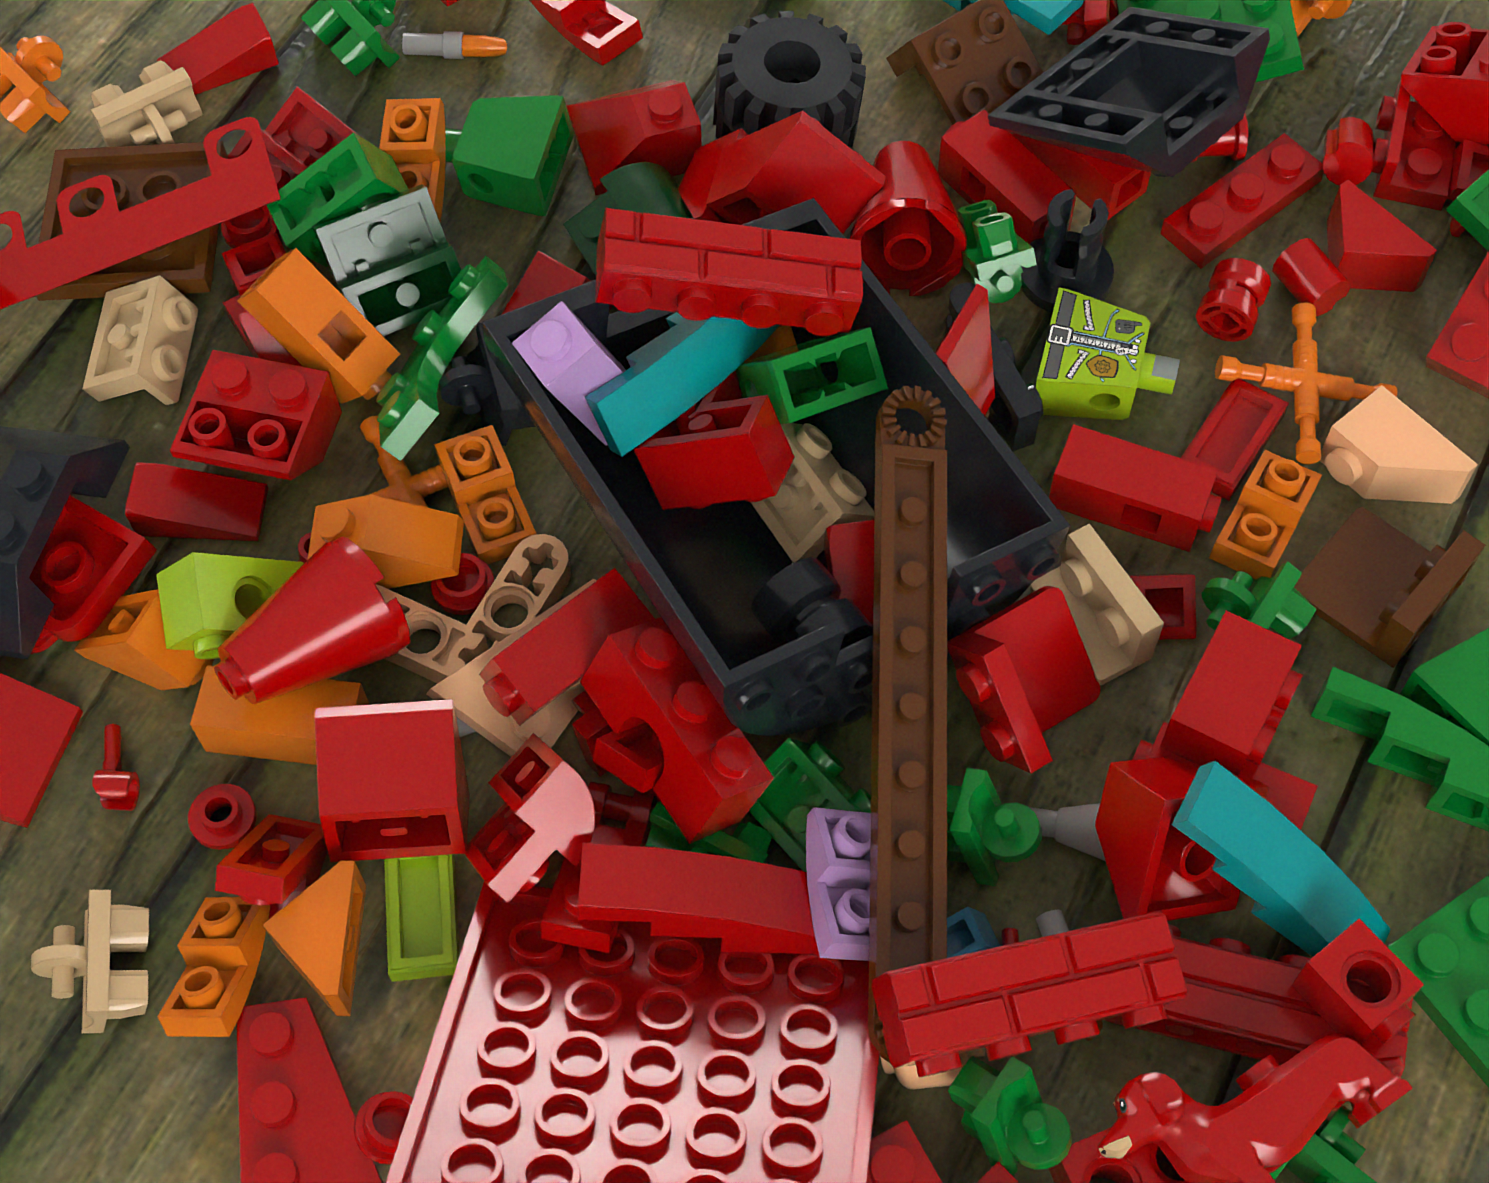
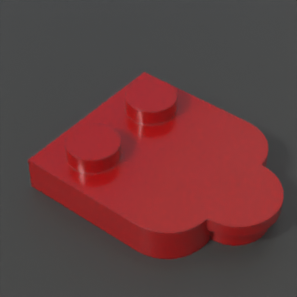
(85, 571)

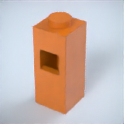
(320, 326)
(270, 729)

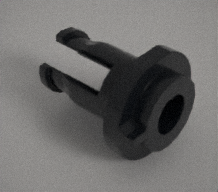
(1069, 257)

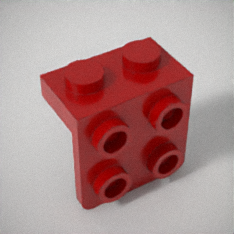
(1024, 675)

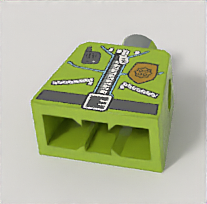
(1098, 360)

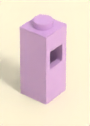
(568, 361)

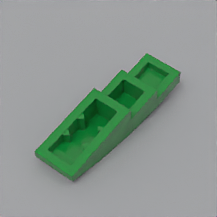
(1412, 744)

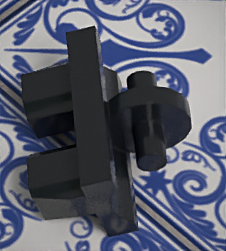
(481, 388)

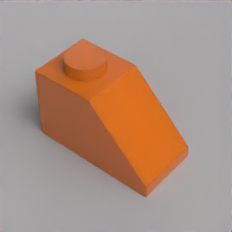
(400, 538)
(135, 645)

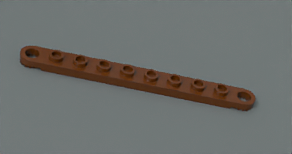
(908, 696)

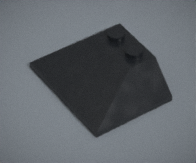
(1143, 90)
(35, 483)

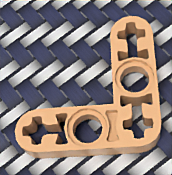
(467, 641)

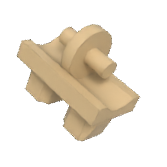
(147, 112)
(105, 991)

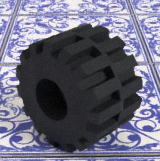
(786, 69)

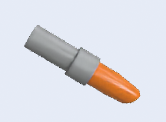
(453, 45)

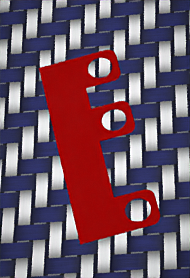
(116, 236)

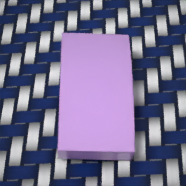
(839, 881)

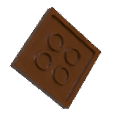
(137, 176)

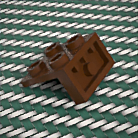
(971, 59)
(1383, 583)

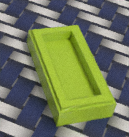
(421, 917)

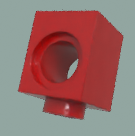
(1365, 957)

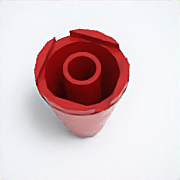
(910, 226)
(314, 627)

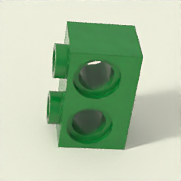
(335, 184)

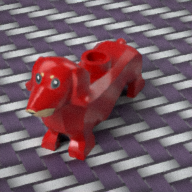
(1261, 1125)

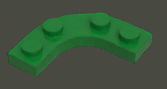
(411, 395)

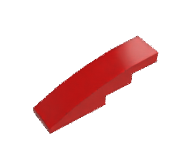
(698, 895)

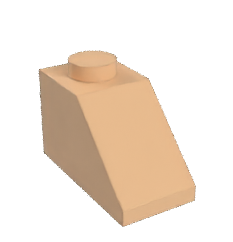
(1394, 454)

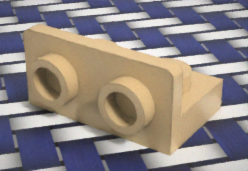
(141, 342)
(812, 495)
(1107, 606)

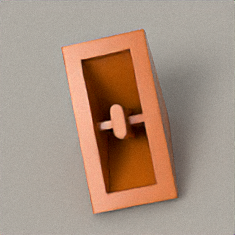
(323, 932)

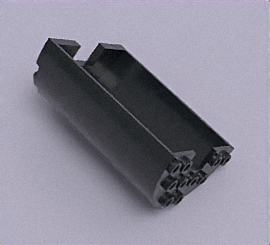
(715, 559)

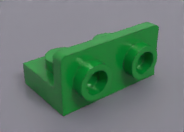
(803, 780)

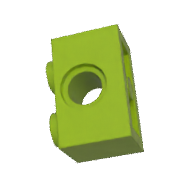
(214, 594)

